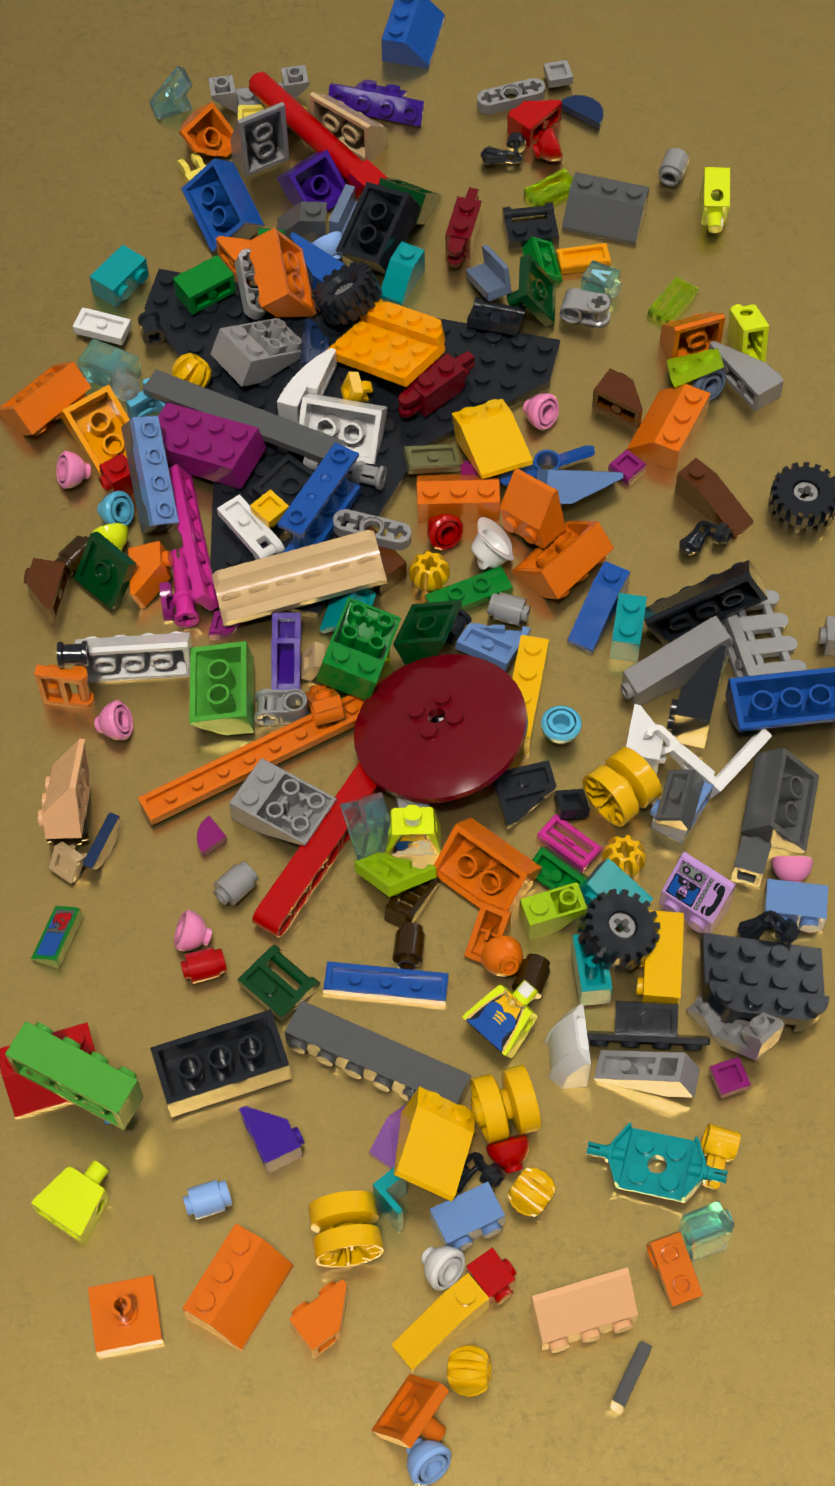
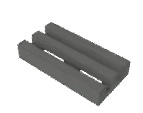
(630, 1377)

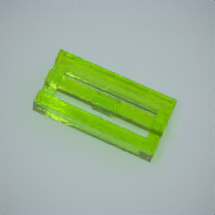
(553, 192)
(663, 315)

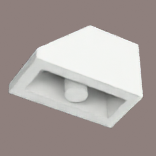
(649, 748)

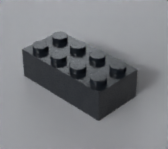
(221, 1063)

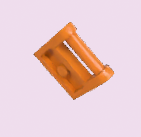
(55, 686)

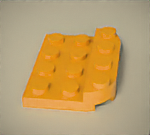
(392, 343)

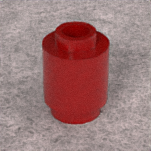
(203, 965)

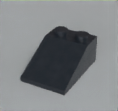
(693, 710)

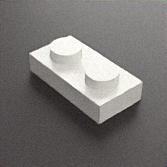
(102, 326)

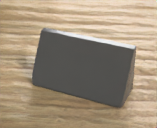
(680, 799)

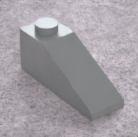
(750, 377)
(651, 1072)

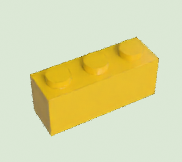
(663, 966)

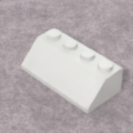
(138, 656)

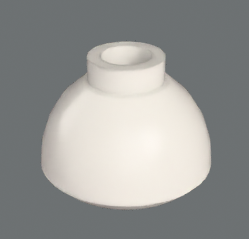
(443, 1266)

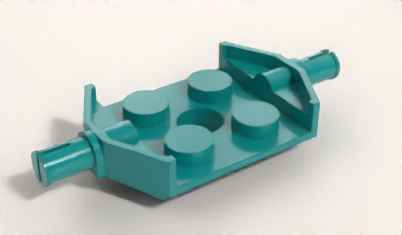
(637, 1148)

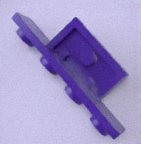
(380, 101)

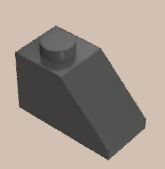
(306, 220)

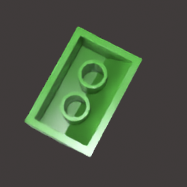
(222, 688)

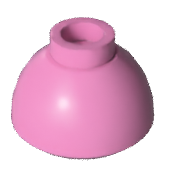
(542, 410)
(71, 470)
(115, 721)
(792, 867)
(191, 932)

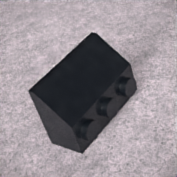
(378, 226)

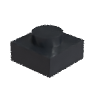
(571, 804)

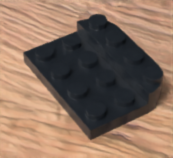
(762, 976)

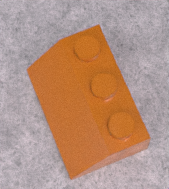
(281, 275)
(45, 398)
(670, 425)
(458, 495)
(565, 560)
(485, 866)
(237, 1287)

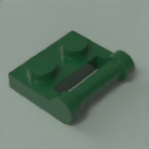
(271, 989)

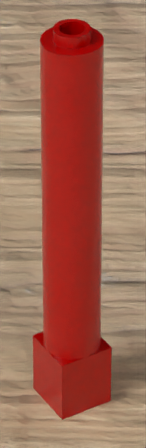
(315, 133)

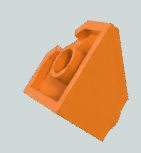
(207, 132)

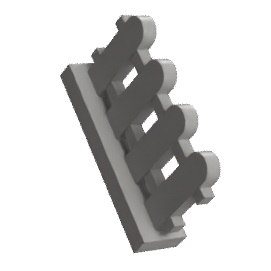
(748, 653)

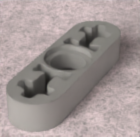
(532, 89)
(247, 293)
(365, 520)

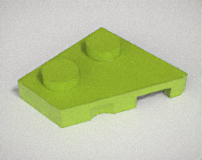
(693, 366)
(391, 873)

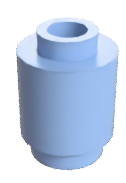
(207, 1199)

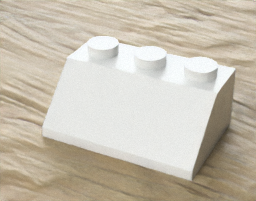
(354, 422)

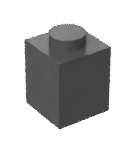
(751, 860)

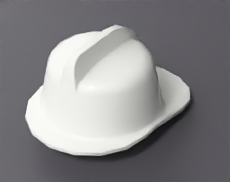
(491, 545)

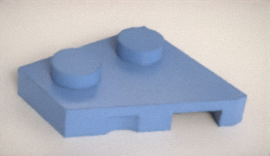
(491, 643)

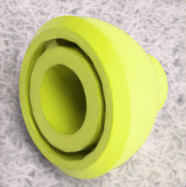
(115, 533)

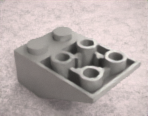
(256, 350)
(280, 804)

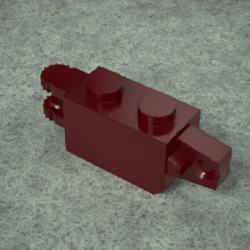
(463, 228)
(436, 385)

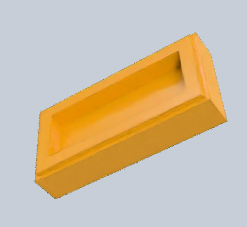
(579, 258)

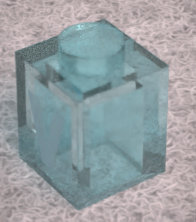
(601, 279)

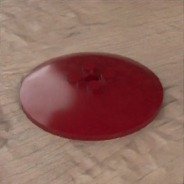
(448, 758)

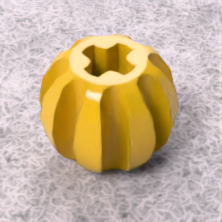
(192, 369)
(429, 571)
(626, 854)
(531, 1191)
(469, 1370)

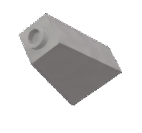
(674, 663)

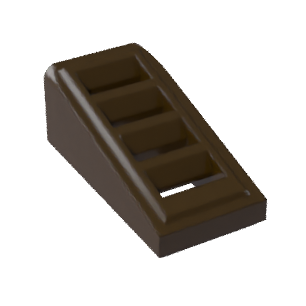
(398, 912)

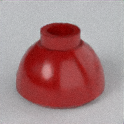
(548, 146)
(444, 531)
(509, 1152)

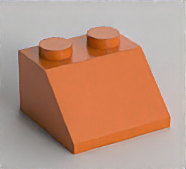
(691, 334)
(532, 509)

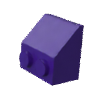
(313, 180)

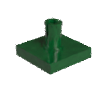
(535, 291)
(105, 570)

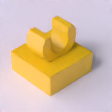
(355, 389)
(269, 508)

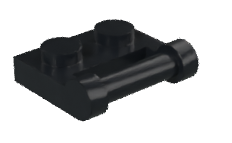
(520, 232)
(496, 317)

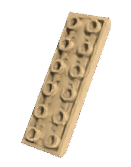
(299, 577)

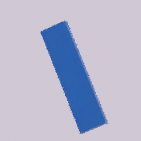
(386, 983)

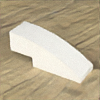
(310, 379)

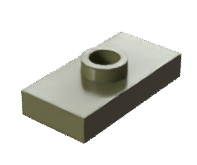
(432, 458)

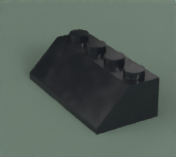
(715, 596)

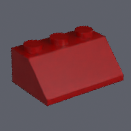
(30, 1098)

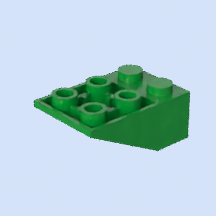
(358, 649)

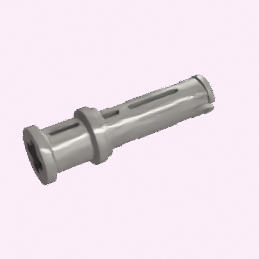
(359, 473)

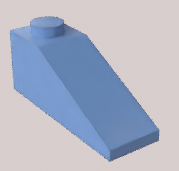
(577, 484)

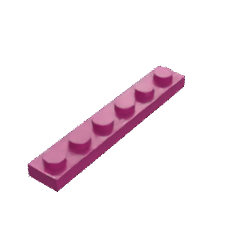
(193, 538)

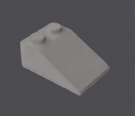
(260, 140)

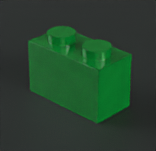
(204, 284)

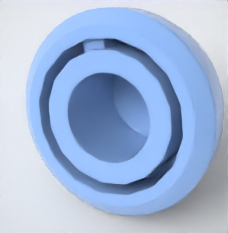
(329, 243)
(427, 1461)

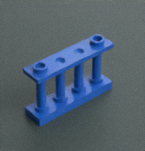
(320, 498)

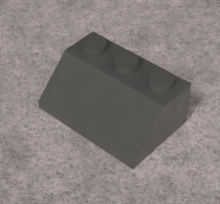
(605, 208)
(781, 800)

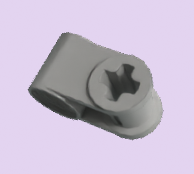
(583, 306)
(279, 706)

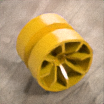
(622, 786)
(513, 1102)
(345, 1228)

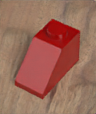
(533, 118)

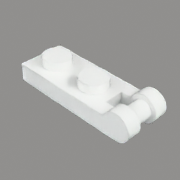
(249, 528)

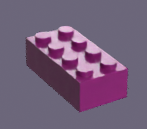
(210, 445)

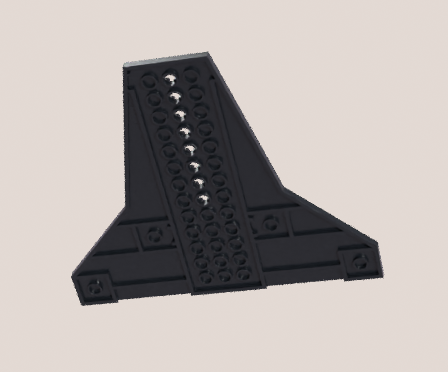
(504, 369)

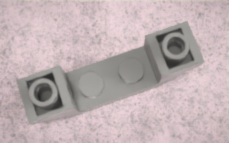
(224, 92)
(743, 1037)

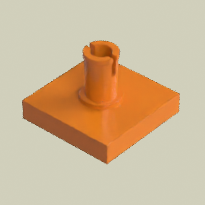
(125, 1315)
(412, 1413)

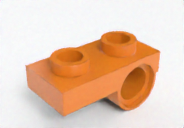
(324, 704)
(675, 1268)

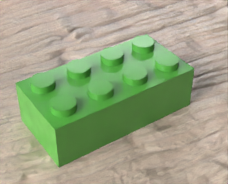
(75, 1074)

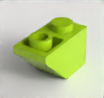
(551, 910)

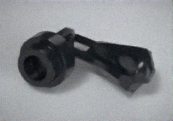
(515, 143)
(694, 540)
(755, 927)
(490, 1174)

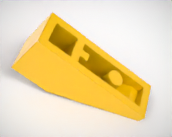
(441, 1322)

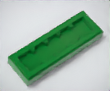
(474, 590)

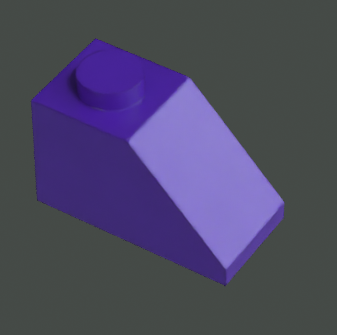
(272, 1138)

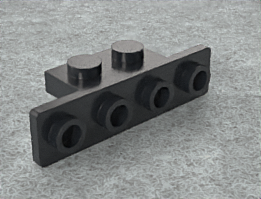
(647, 1023)

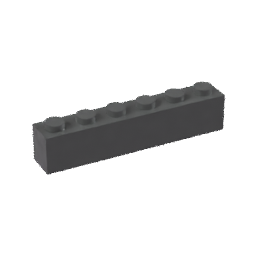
(372, 1055)

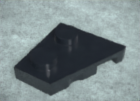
(523, 789)

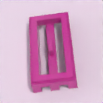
(563, 851)

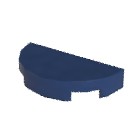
(585, 109)
(312, 342)
(104, 842)

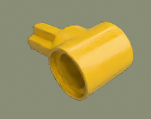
(720, 1147)

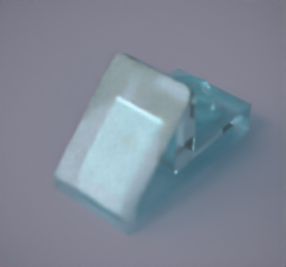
(171, 96)

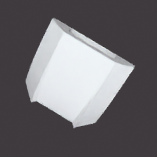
(569, 1050)

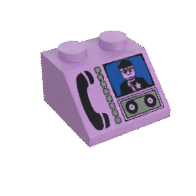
(697, 893)

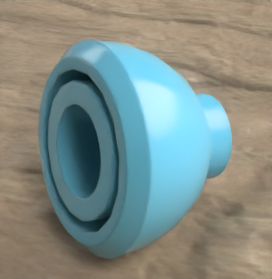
(116, 508)
(561, 724)

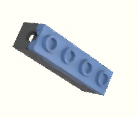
(149, 474)

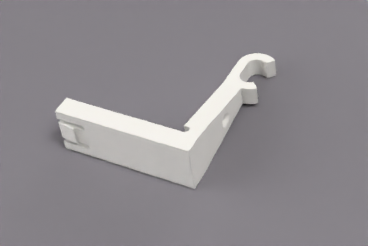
(689, 761)

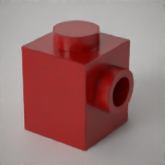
(116, 475)
(493, 1276)

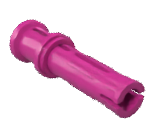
(182, 599)

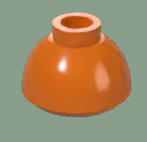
(502, 956)

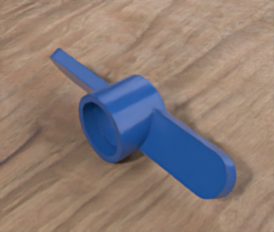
(550, 457)

